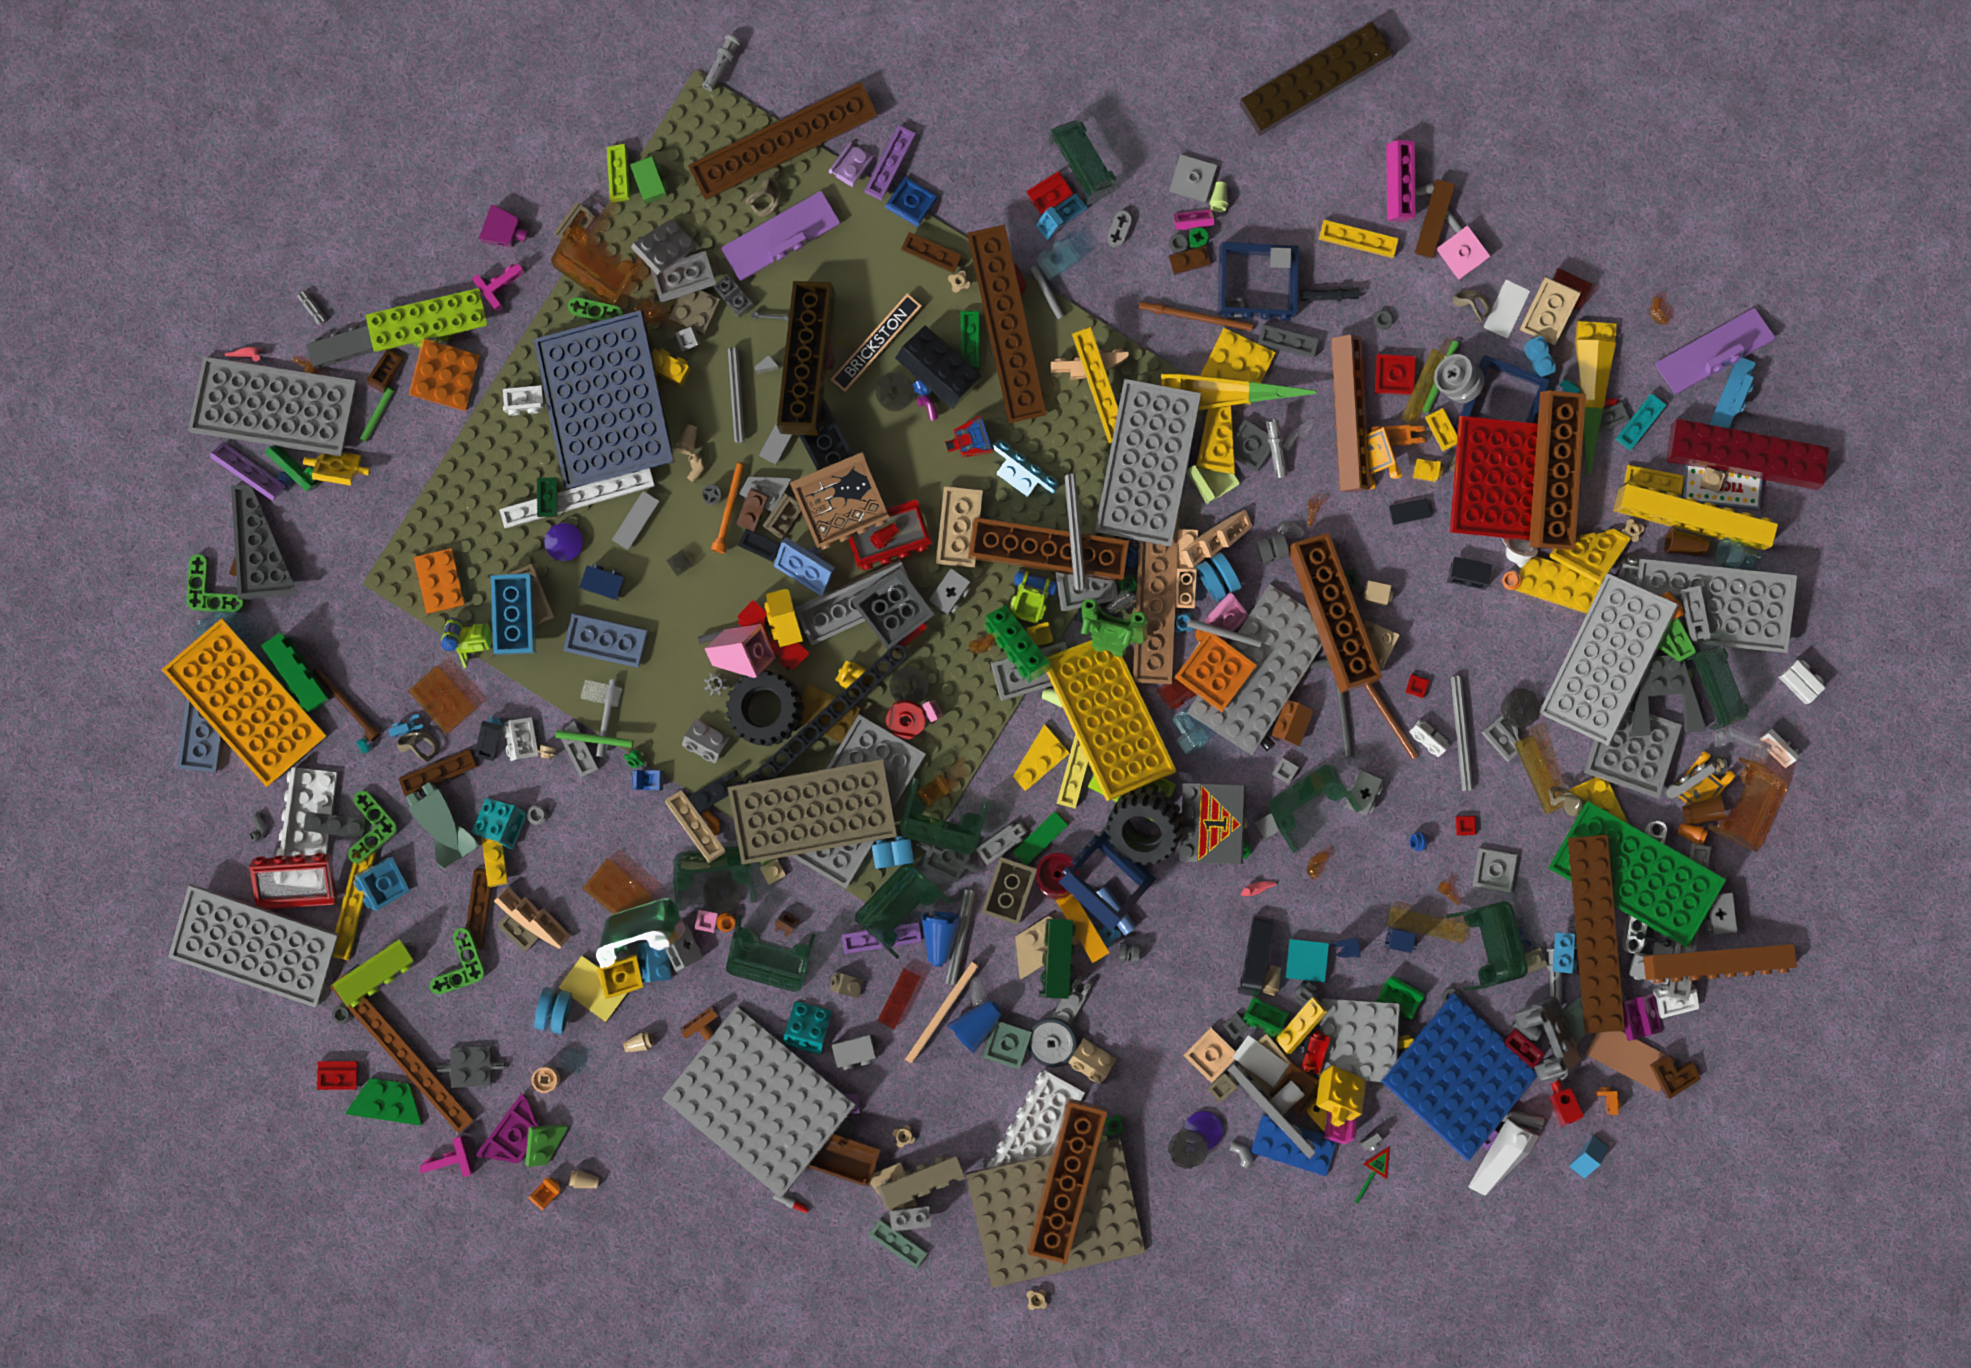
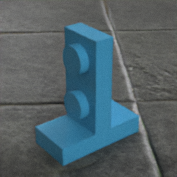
(1057, 217)

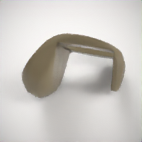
(771, 188)
(1468, 297)
(408, 742)
(1572, 803)

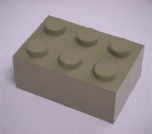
(1008, 891)

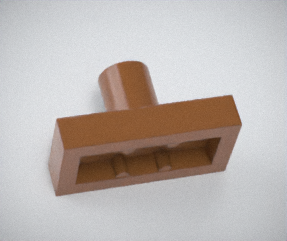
(700, 1024)

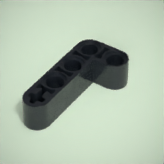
(1256, 956)

